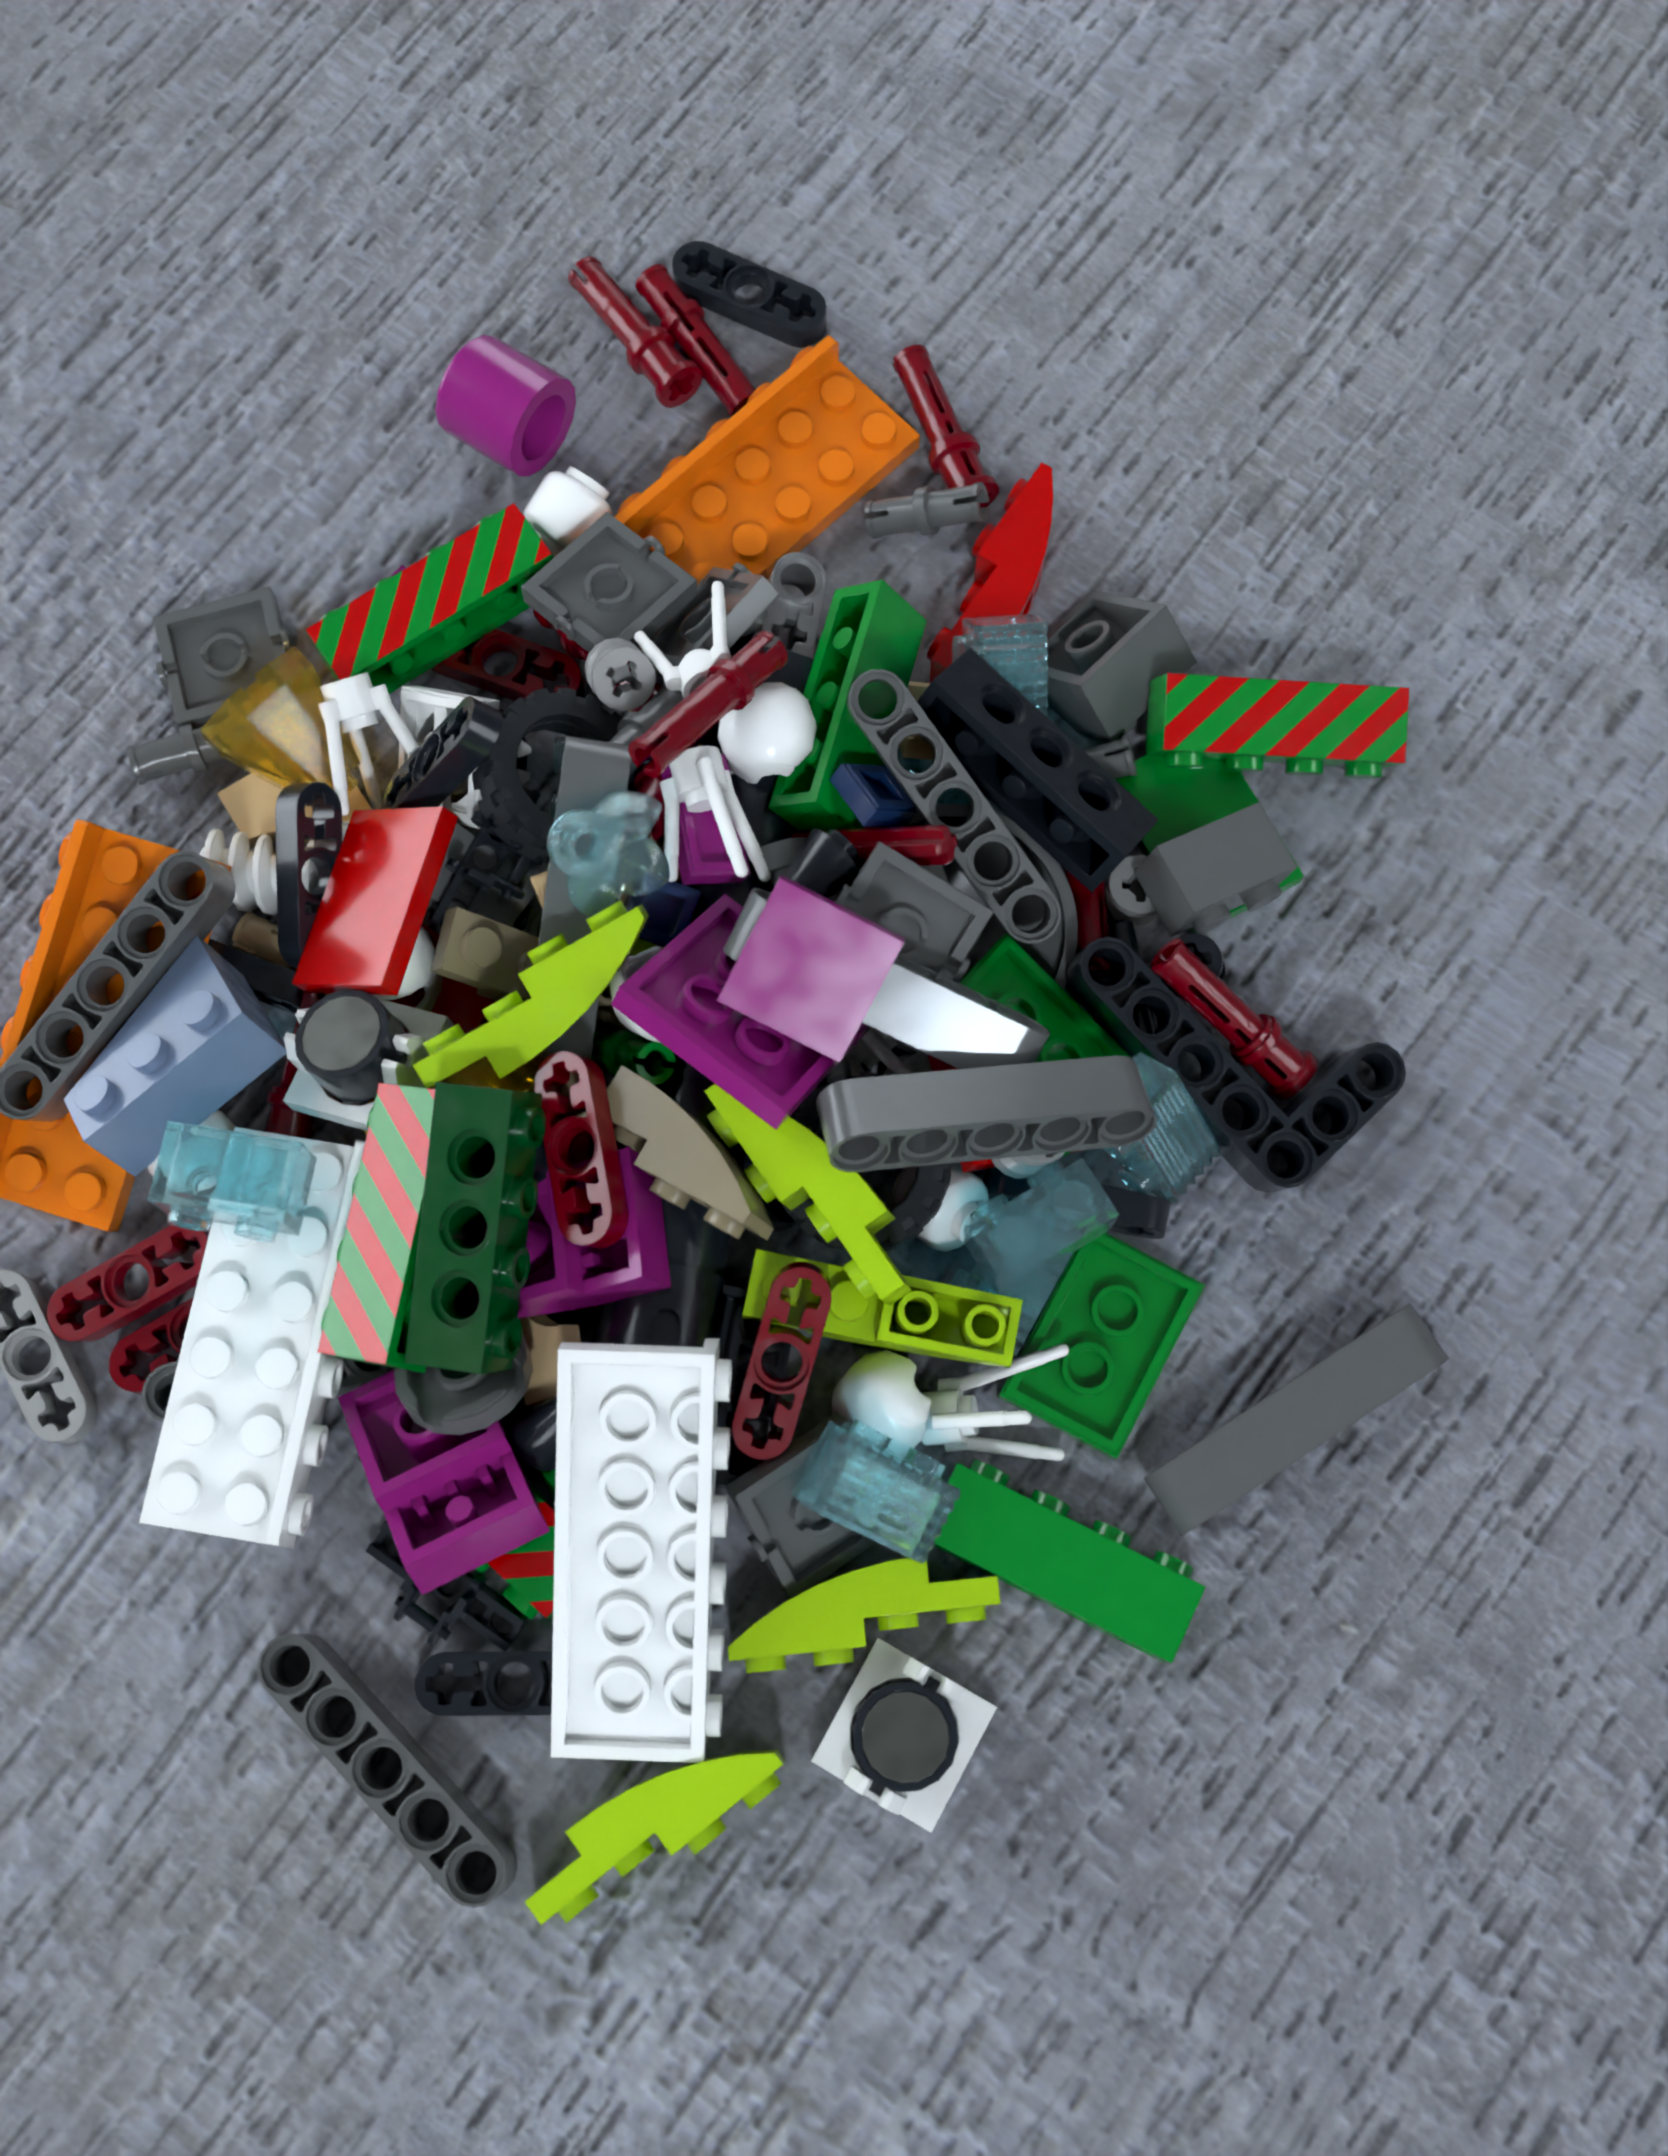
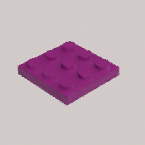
(679, 1007)

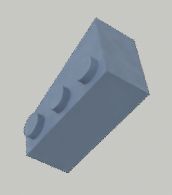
(174, 1059)

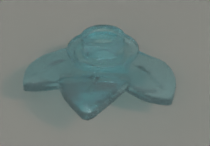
(619, 852)

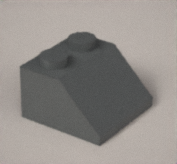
(1106, 657)

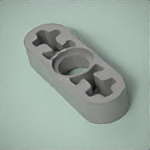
(73, 1389)

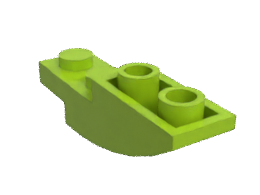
(561, 989)
(796, 1166)
(926, 1321)
(833, 1613)
(675, 1805)

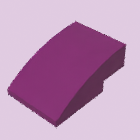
(580, 1276)
(443, 1495)

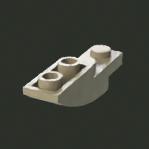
(492, 956)
(681, 1155)

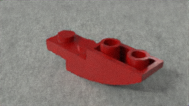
(1007, 562)

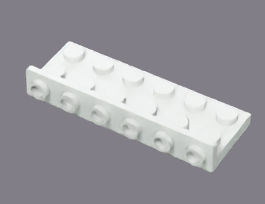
(250, 1373)
(638, 1550)

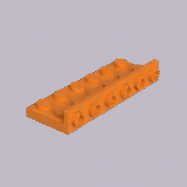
(774, 470)
(47, 1161)

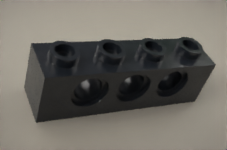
(1035, 770)

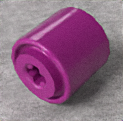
(505, 405)

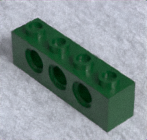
(449, 1256)

